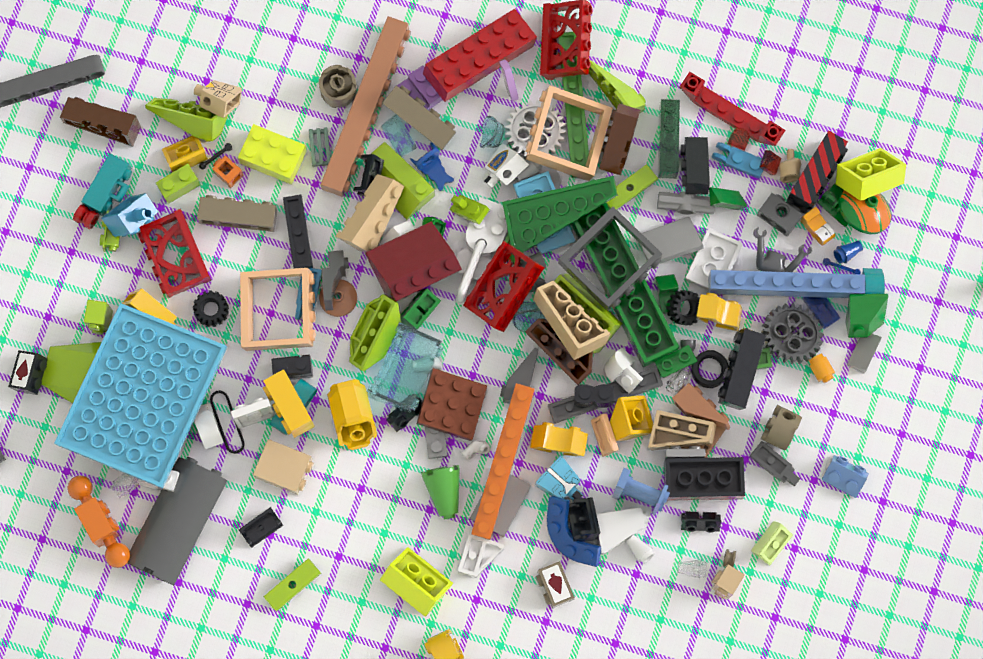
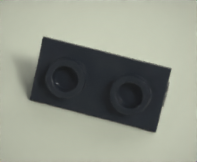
(400, 419)
(710, 522)

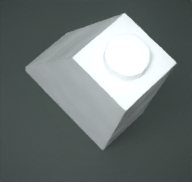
(619, 526)

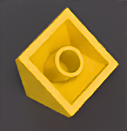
(184, 152)

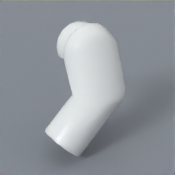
(476, 447)

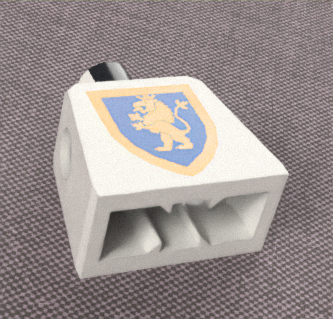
(504, 166)

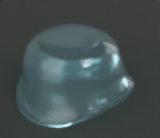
(492, 133)
(527, 315)

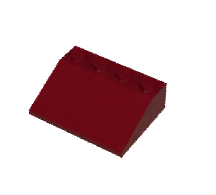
(412, 262)

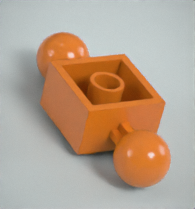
(97, 522)

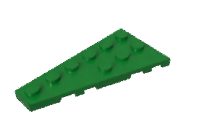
(546, 213)

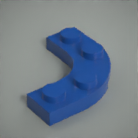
(562, 537)

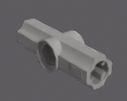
(684, 203)

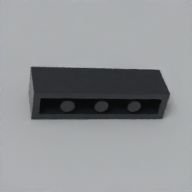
(741, 369)

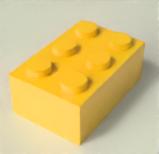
(287, 404)

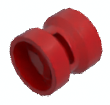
(86, 217)

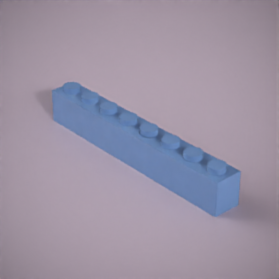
(785, 284)

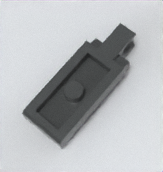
(774, 464)

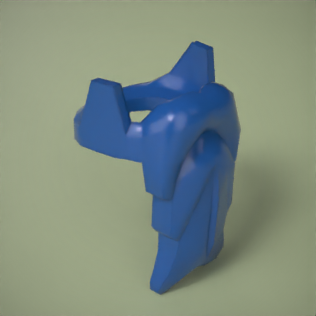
(431, 166)

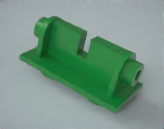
(675, 361)

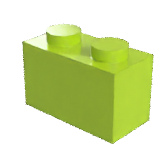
(178, 183)
(98, 316)

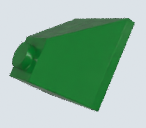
(865, 314)

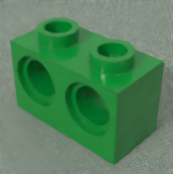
(419, 309)

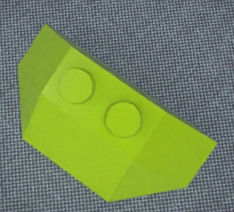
(374, 332)

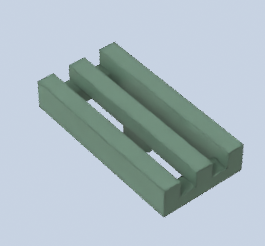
(318, 131)

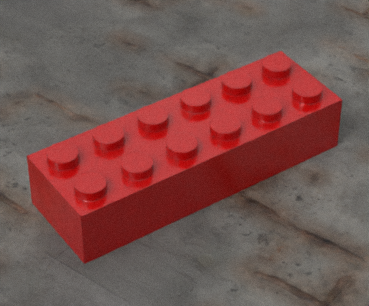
(479, 55)

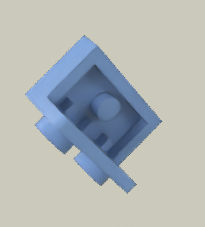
(845, 476)

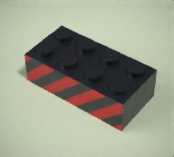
(815, 175)
(704, 478)

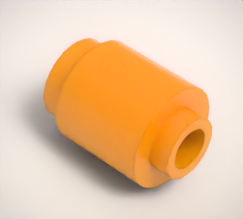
(821, 368)

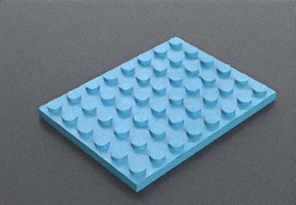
(141, 395)

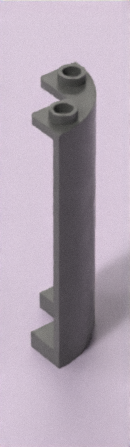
(176, 521)

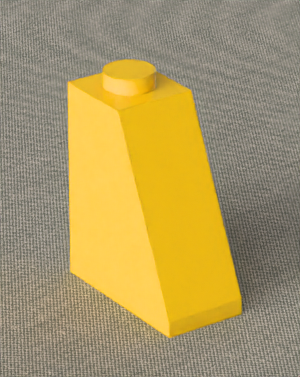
(144, 302)

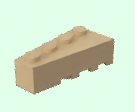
(372, 214)
(569, 321)

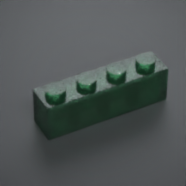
(668, 138)

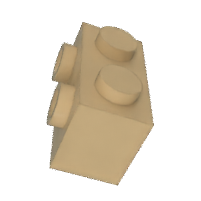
(727, 581)

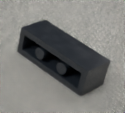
(695, 165)

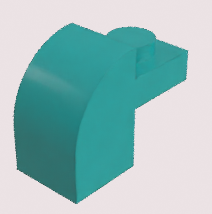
(874, 281)

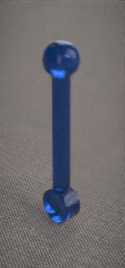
(826, 261)

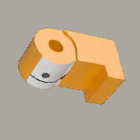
(817, 226)

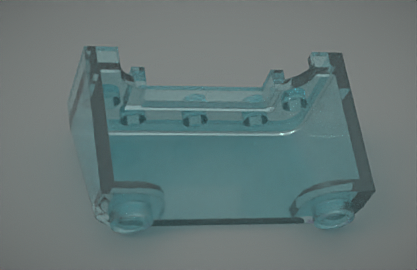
(405, 368)

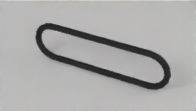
(219, 424)

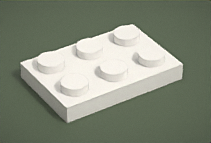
(718, 254)
(253, 413)

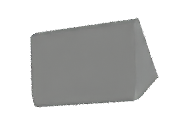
(864, 353)

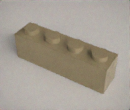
(419, 117)
(237, 214)

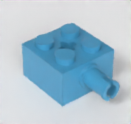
(130, 215)

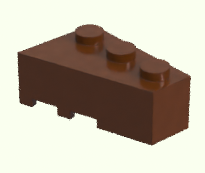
(619, 138)

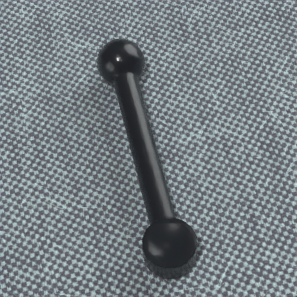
(228, 147)

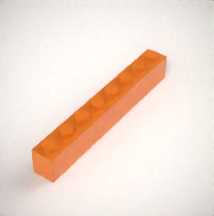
(503, 461)

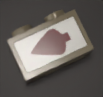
(555, 585)

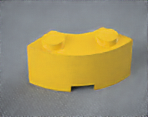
(724, 313)
(551, 438)

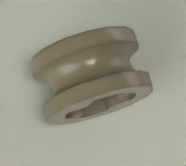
(729, 558)

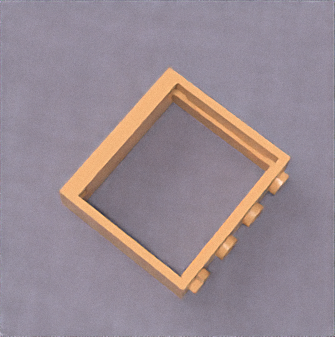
(559, 164)
(246, 297)

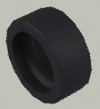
(695, 369)

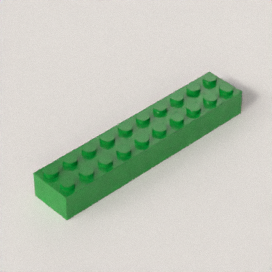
(637, 311)

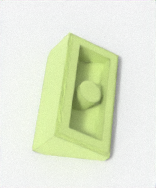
(772, 542)

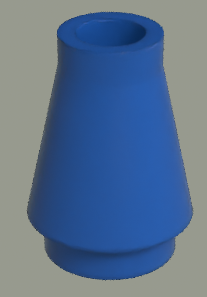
(846, 252)

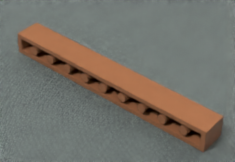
(365, 105)

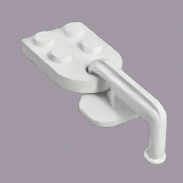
(476, 257)

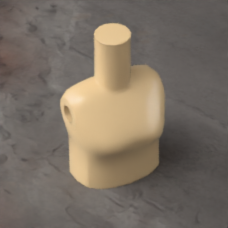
(790, 168)

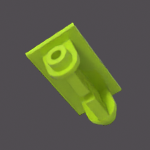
(108, 240)

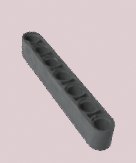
(51, 80)

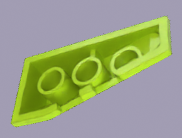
(615, 89)
(188, 117)
(416, 189)

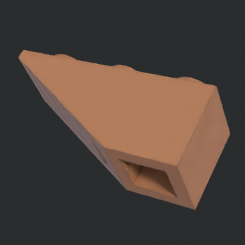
(694, 405)

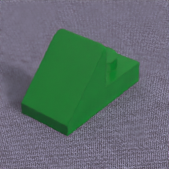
(666, 287)

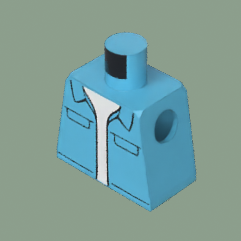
(560, 480)

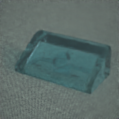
(398, 136)

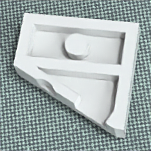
(478, 555)

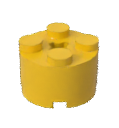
(443, 646)

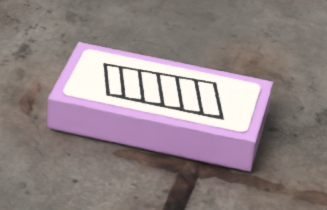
(509, 80)

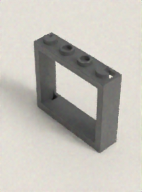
(640, 275)

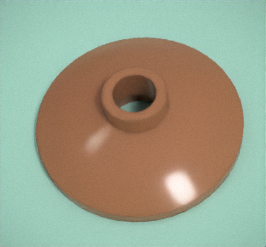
(343, 305)

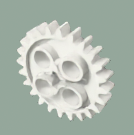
(515, 129)

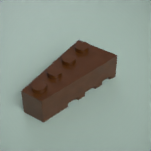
(101, 120)

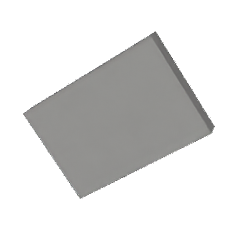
(674, 240)
(512, 500)

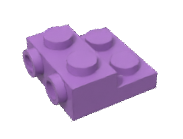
(421, 88)

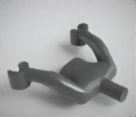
(775, 261)

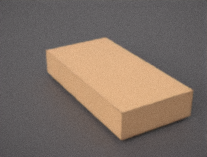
(604, 435)

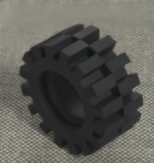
(203, 300)
(675, 304)

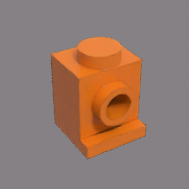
(224, 164)

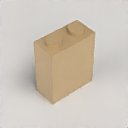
(283, 467)

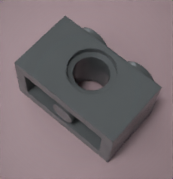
(782, 224)

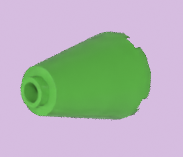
(443, 489)

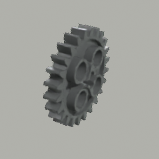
(805, 346)

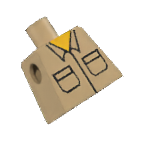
(218, 97)

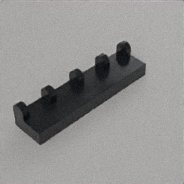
(297, 232)

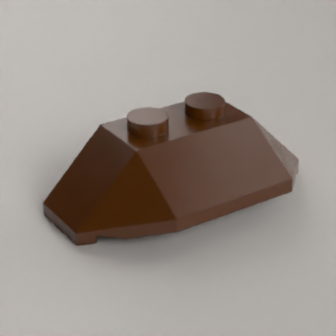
(549, 342)

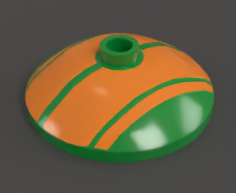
(867, 215)

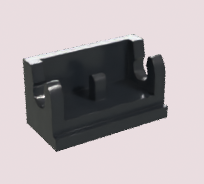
(373, 166)
(583, 520)
(260, 527)

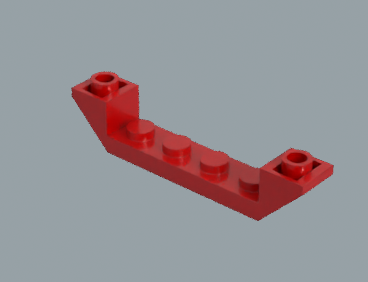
(730, 113)

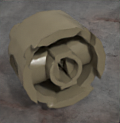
(338, 86)
(781, 427)

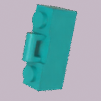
(104, 186)

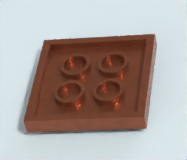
(452, 404)

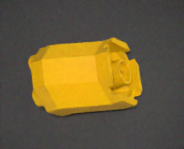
(351, 414)

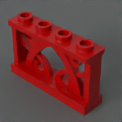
(580, 46)
(179, 228)
(519, 290)

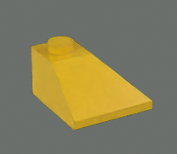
(631, 418)

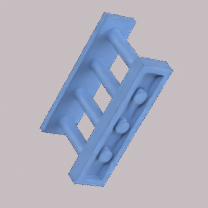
(640, 491)

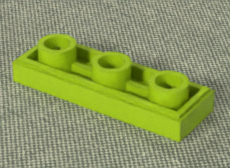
(638, 182)
(282, 593)

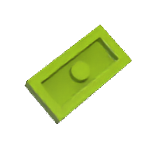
(468, 209)

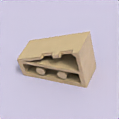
(680, 431)

